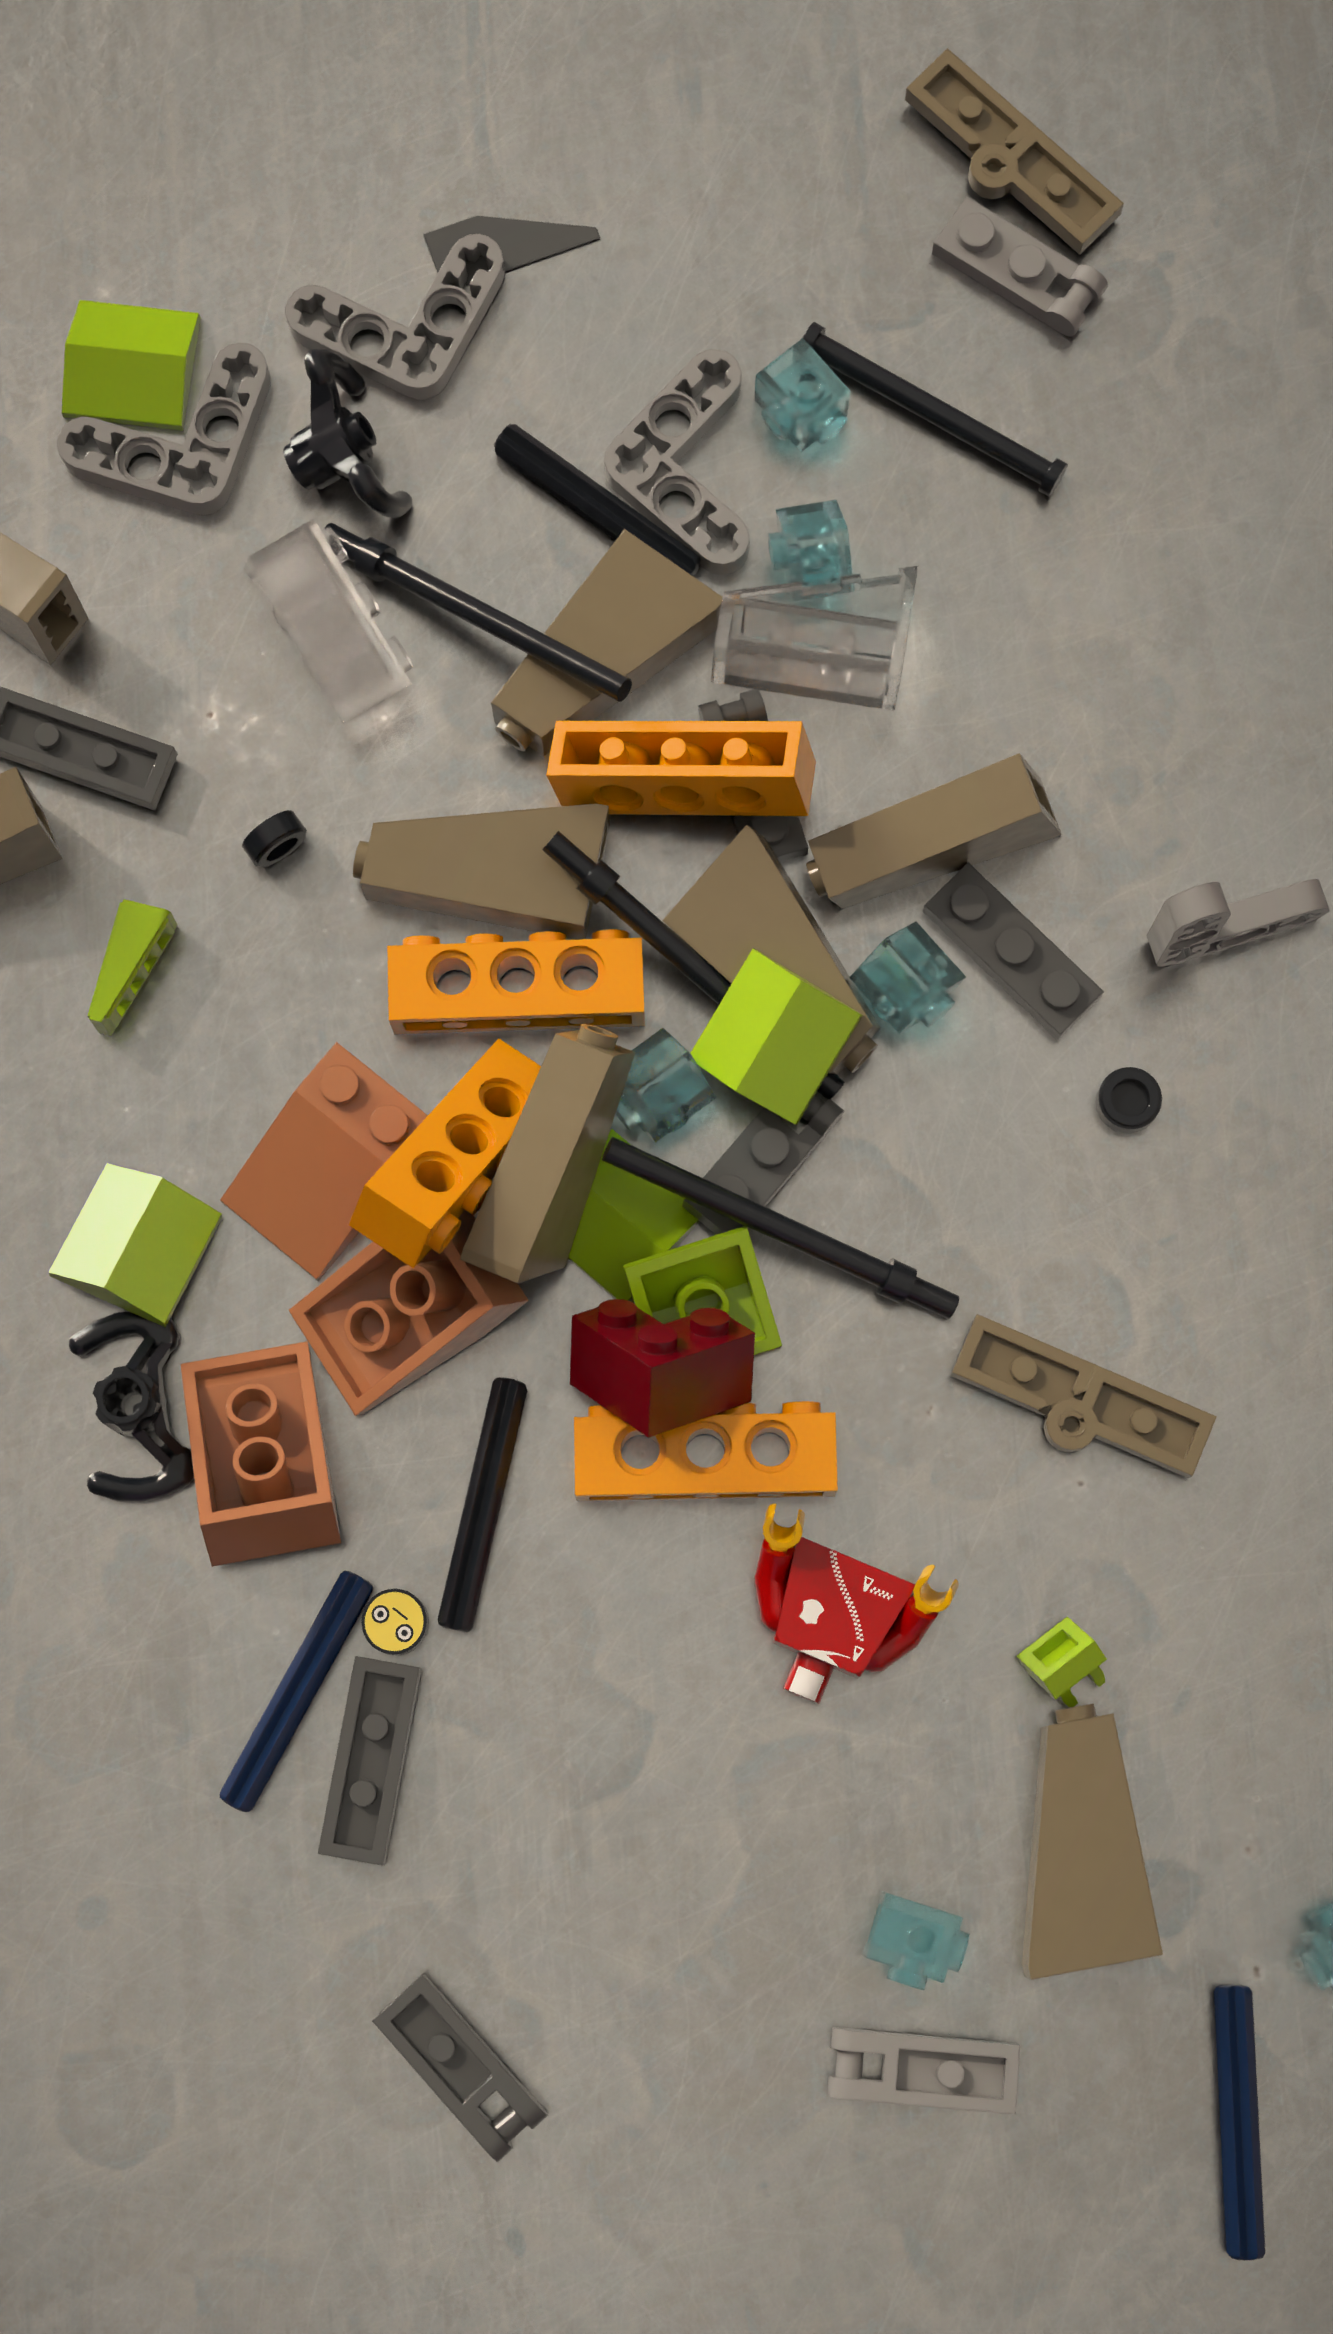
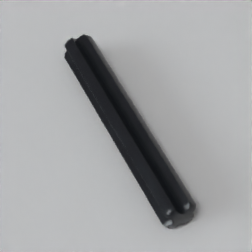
(587, 496)
(482, 1504)

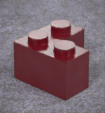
(657, 1371)

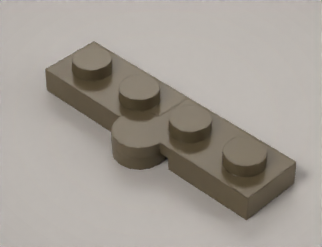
(1012, 153)
(1082, 1398)

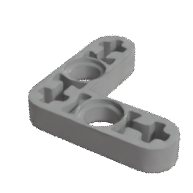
(400, 342)
(196, 454)
(664, 475)
(1203, 922)

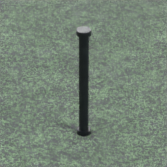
(936, 411)

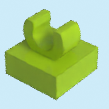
(1063, 1659)

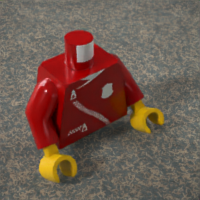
(837, 1608)

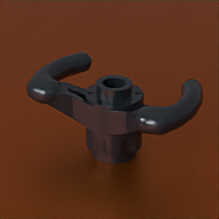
(338, 441)
(147, 1416)

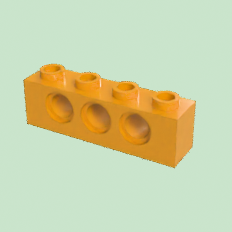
(684, 767)
(484, 1005)
(447, 1159)
(805, 1473)

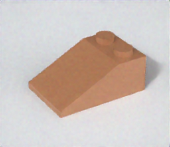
(319, 1157)
(390, 1324)
(259, 1454)

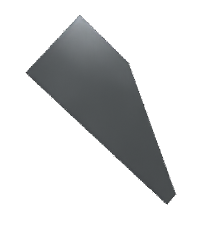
(518, 239)

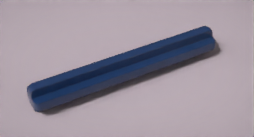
(296, 1691)
(1239, 2122)

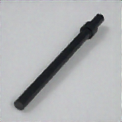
(381, 563)
(600, 883)
(892, 1279)

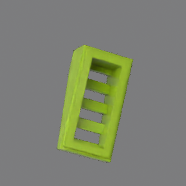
(132, 951)

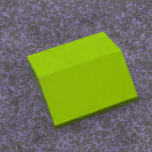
(129, 364)
(774, 1037)
(625, 1223)
(136, 1243)
(706, 1275)

